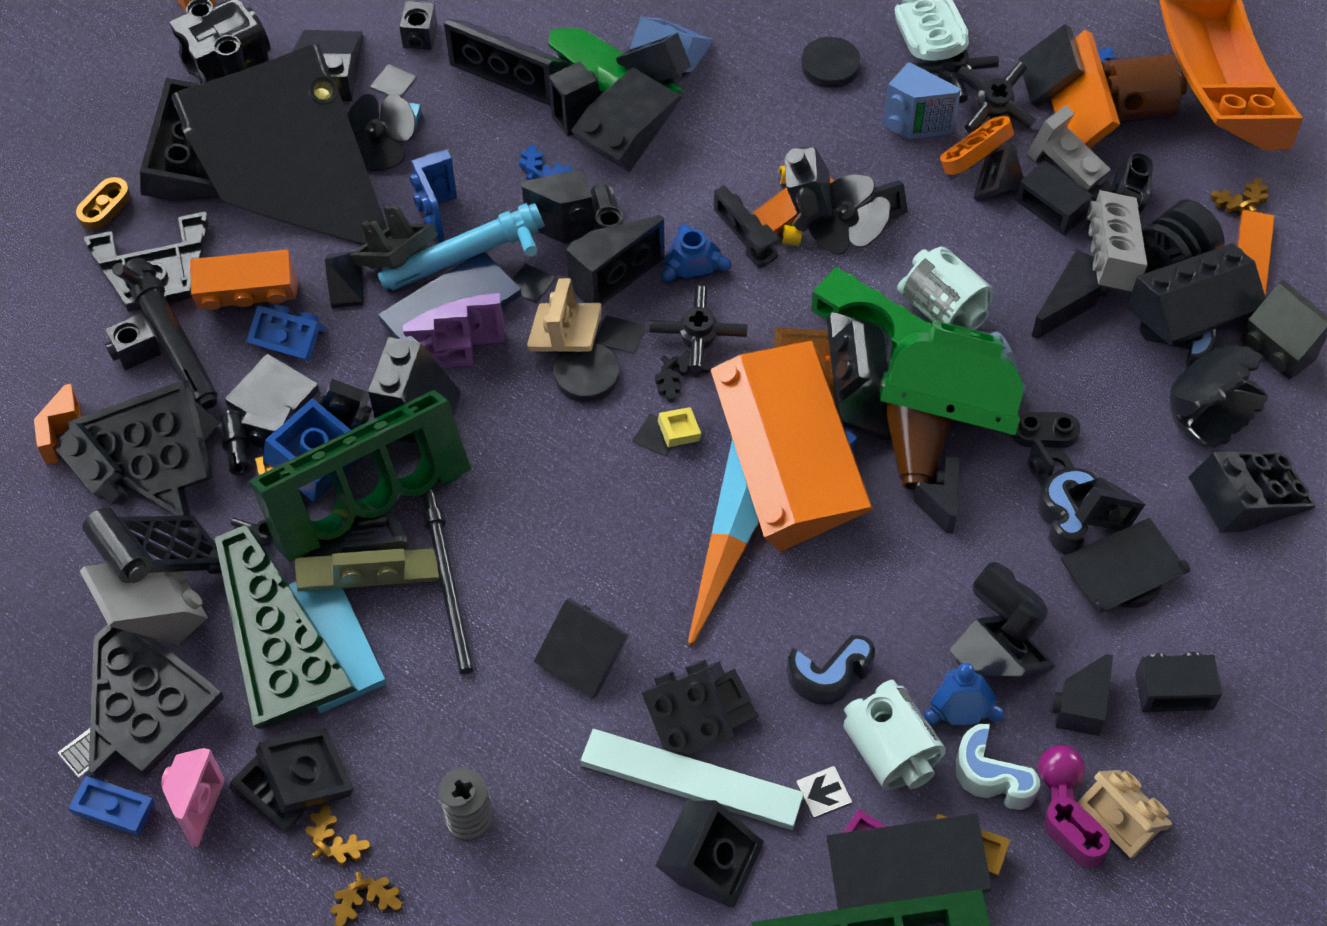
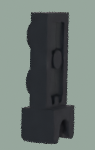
(746, 227)

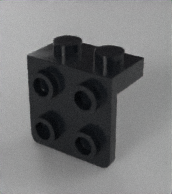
(689, 709)

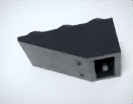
(1249, 489)

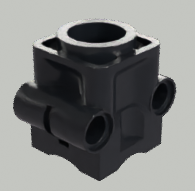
(219, 39)

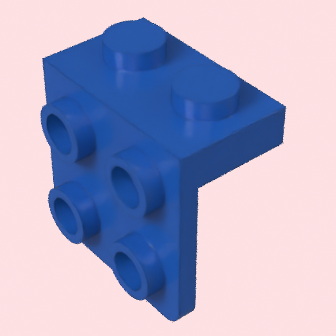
(434, 184)

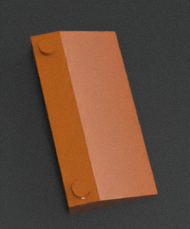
(790, 443)

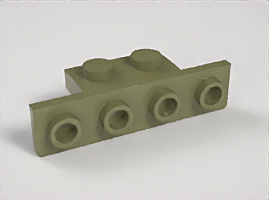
(366, 569)

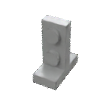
(1068, 150)

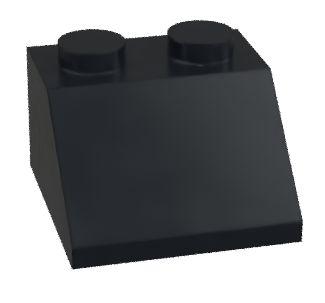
(562, 203)
(710, 852)

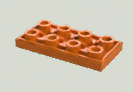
(1088, 96)

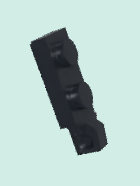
(92, 464)

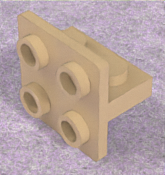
(564, 323)
(1125, 810)

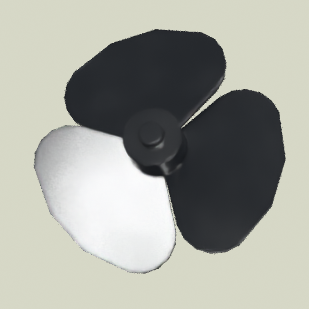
(376, 136)
(848, 220)

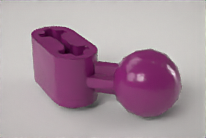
(1061, 771)

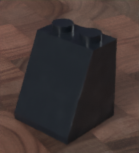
(405, 374)

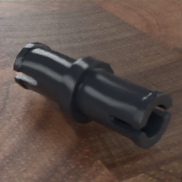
(235, 442)

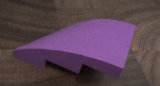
(455, 326)

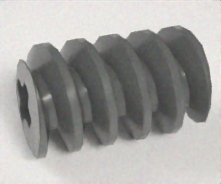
(465, 803)

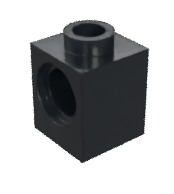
(418, 25)
(132, 342)

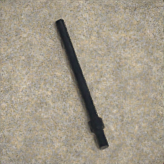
(434, 522)

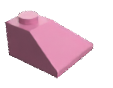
(192, 791)

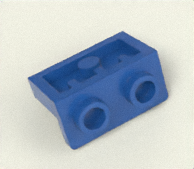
(283, 332)

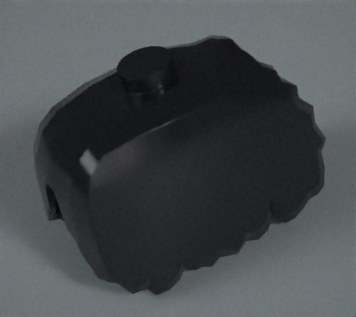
(1215, 395)

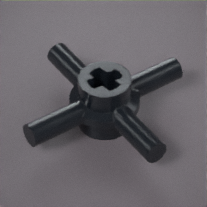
(949, 68)
(995, 106)
(698, 328)

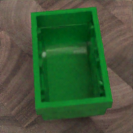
(958, 370)

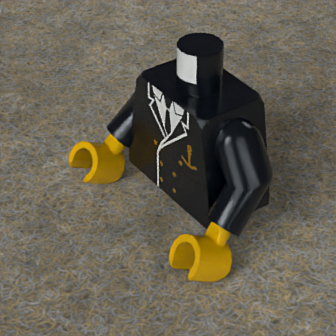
(808, 188)

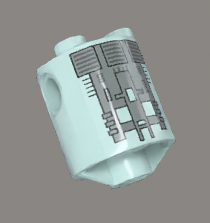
(946, 289)
(894, 737)

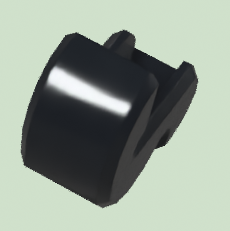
(1011, 600)

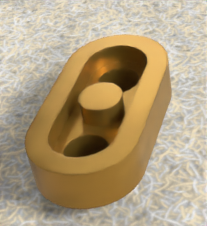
(101, 205)

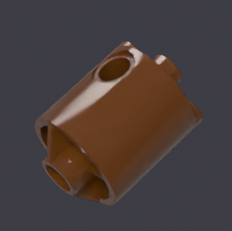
(1145, 86)

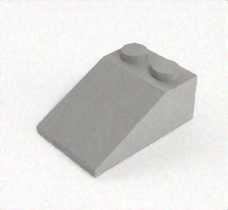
(155, 607)

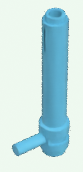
(507, 228)

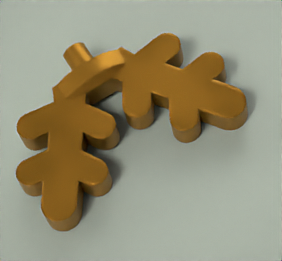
(1253, 196)
(338, 850)
(375, 889)

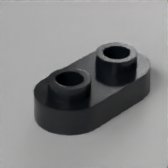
(1047, 429)

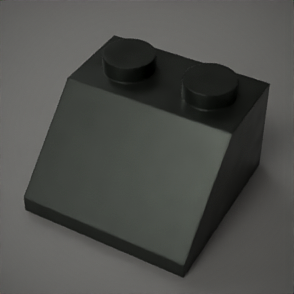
(1287, 330)

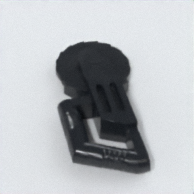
(365, 538)

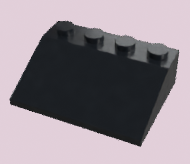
(167, 166)

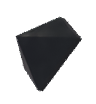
(999, 173)
(343, 280)

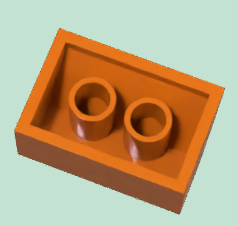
(243, 279)

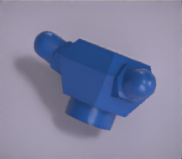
(692, 256)
(963, 699)

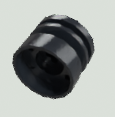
(1181, 234)

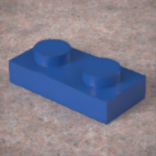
(111, 806)

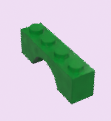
(849, 297)

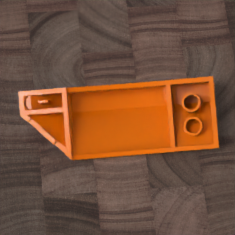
(1230, 72)

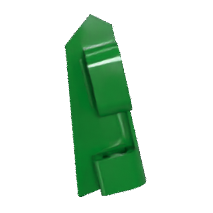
(595, 54)

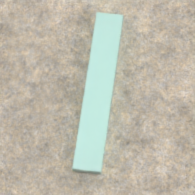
(692, 779)

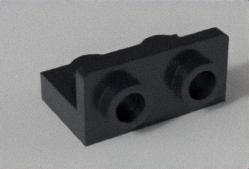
(346, 403)

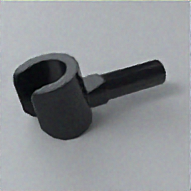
(257, 529)

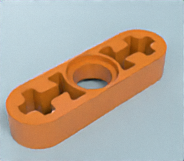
(977, 145)

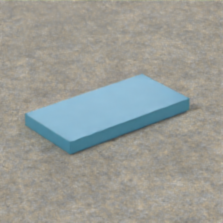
(342, 632)

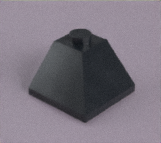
(995, 653)

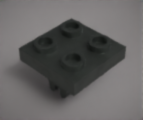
(395, 243)

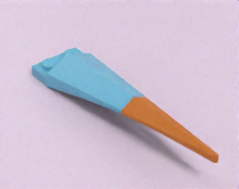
(730, 534)

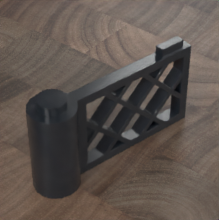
(128, 552)

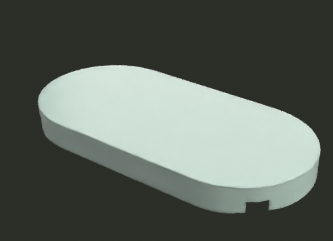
(932, 28)

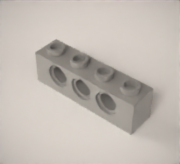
(1116, 240)

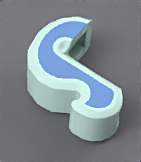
(992, 777)

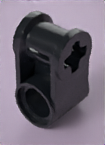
(1135, 178)

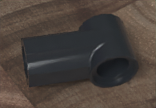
(605, 207)

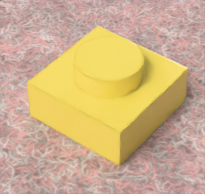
(679, 427)

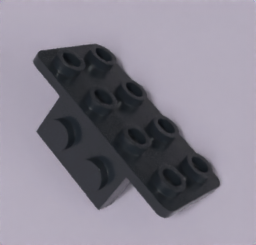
(857, 372)

